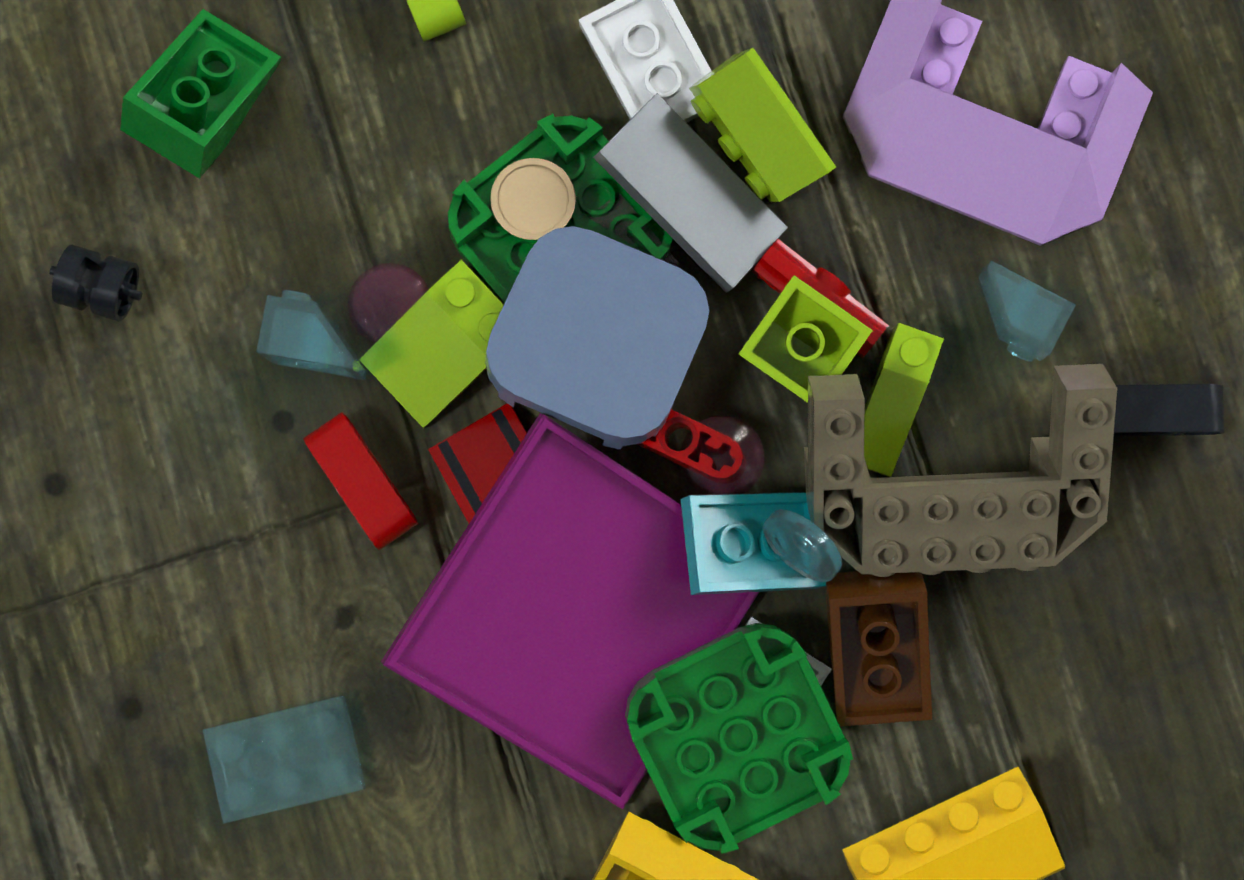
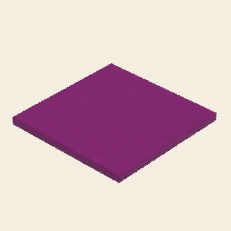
(560, 607)

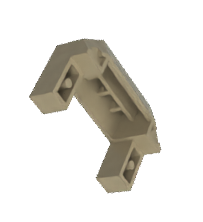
(962, 518)

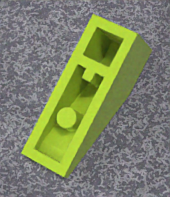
(897, 394)

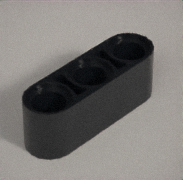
(1169, 410)

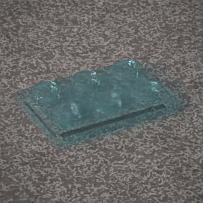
(284, 759)

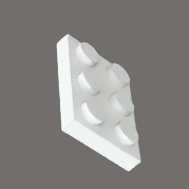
(646, 52)

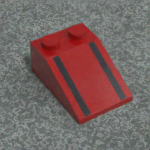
(478, 456)

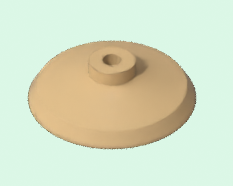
(532, 198)

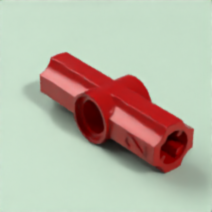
(782, 263)

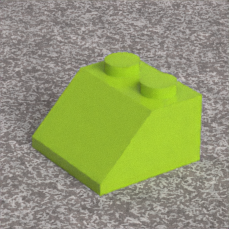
(804, 338)

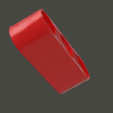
(360, 481)

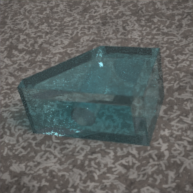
(1024, 312)

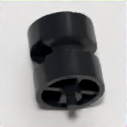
(88, 281)

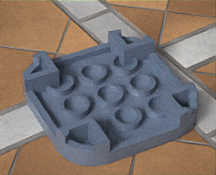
(597, 335)

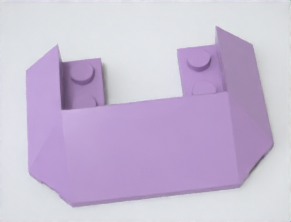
(976, 159)

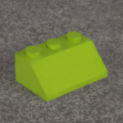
(760, 127)

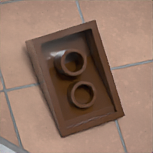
(879, 648)

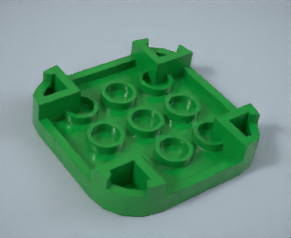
(571, 145)
(737, 736)

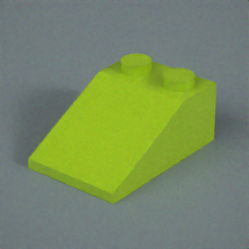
(437, 344)

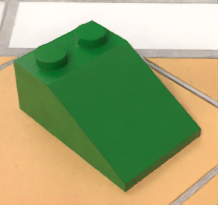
(198, 93)

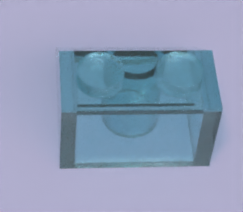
(305, 337)

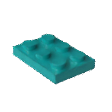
(729, 545)

